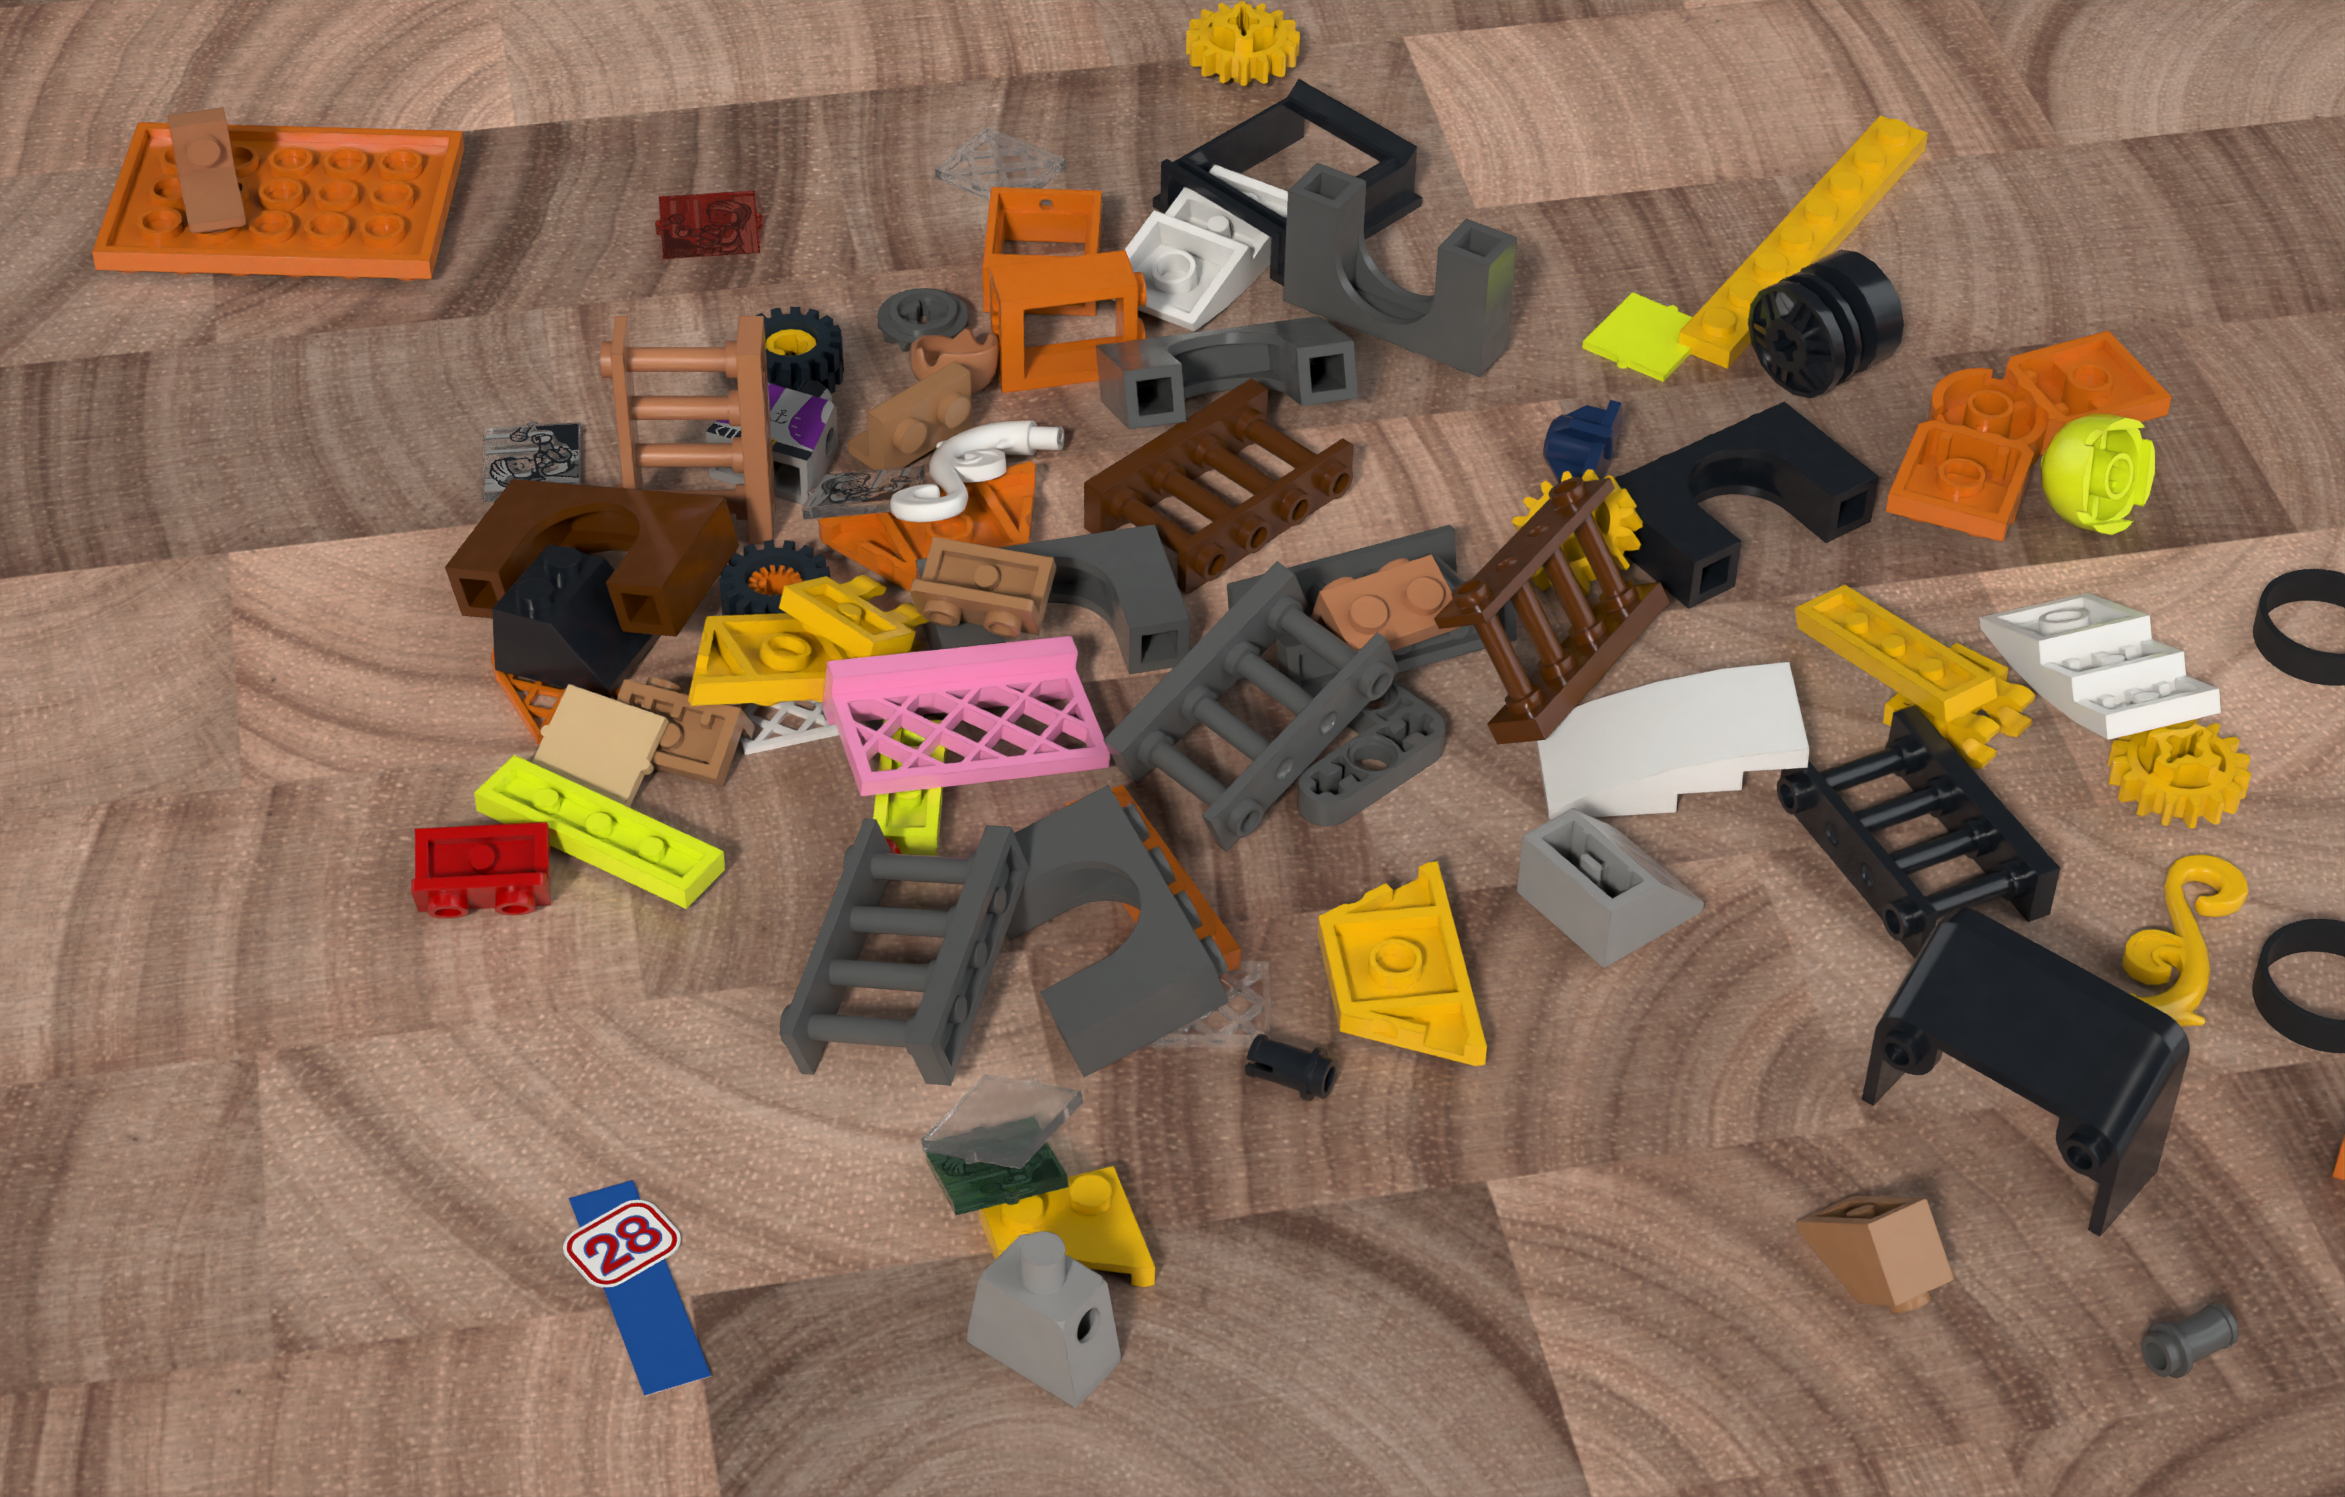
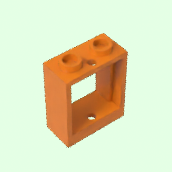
(1020, 216)
(1055, 284)

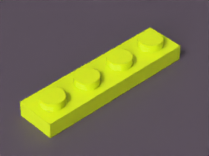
(602, 831)

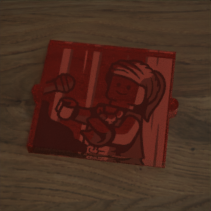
(709, 224)

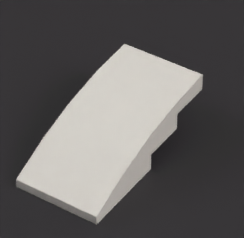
(1201, 254)
(2100, 665)
(1673, 739)

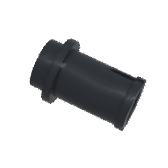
(1292, 1067)

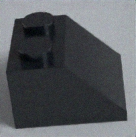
(563, 625)

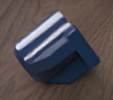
(1583, 440)

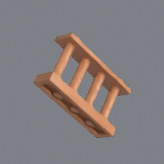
(743, 407)

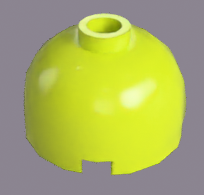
(2098, 471)

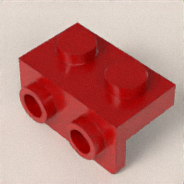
(482, 869)

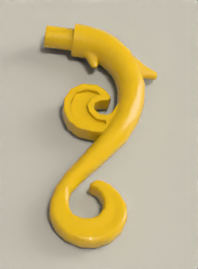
(2152, 952)

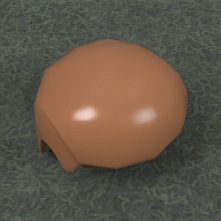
(934, 352)

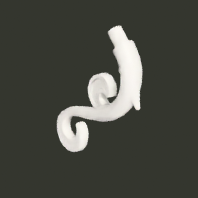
(971, 457)

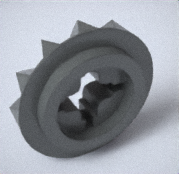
(902, 312)

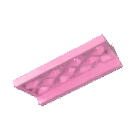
(960, 684)

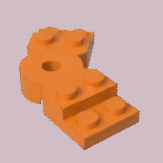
(1987, 432)

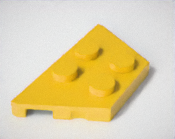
(760, 661)
(1402, 970)

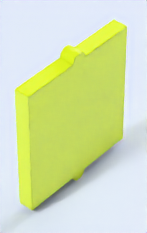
(1641, 337)

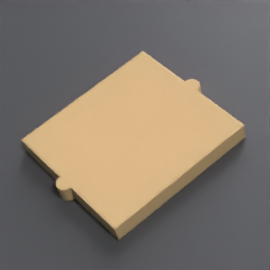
(600, 743)

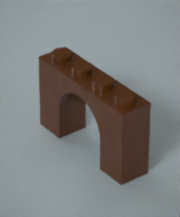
(671, 539)

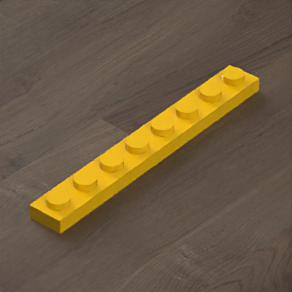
(1805, 235)

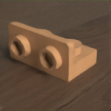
(698, 738)

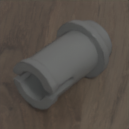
(2176, 1346)

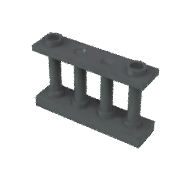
(1212, 666)
(1313, 671)
(950, 983)

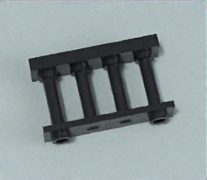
(1946, 790)

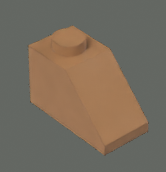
(1880, 1249)

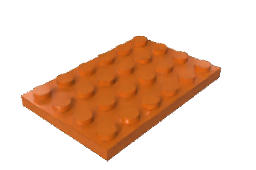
(310, 200)

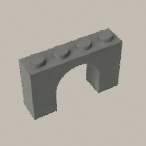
(1336, 277)
(1151, 377)
(1118, 577)
(1159, 973)

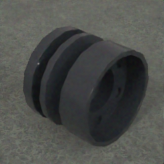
(1825, 323)

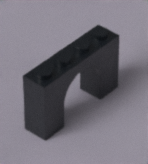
(1764, 456)

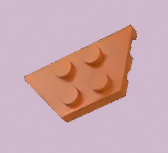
(995, 516)

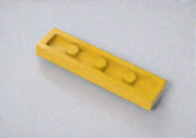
(1896, 653)

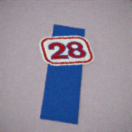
(624, 1252)

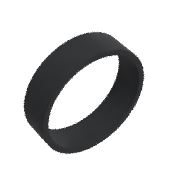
(2285, 653)
(2281, 1013)

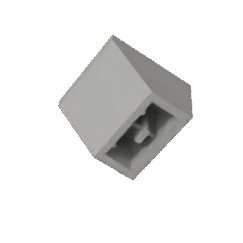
(1600, 887)

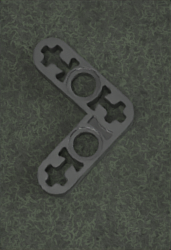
(1381, 739)

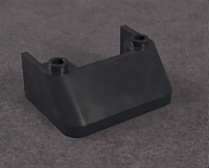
(2047, 1035)

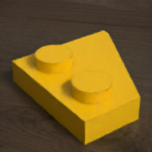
(1088, 1217)

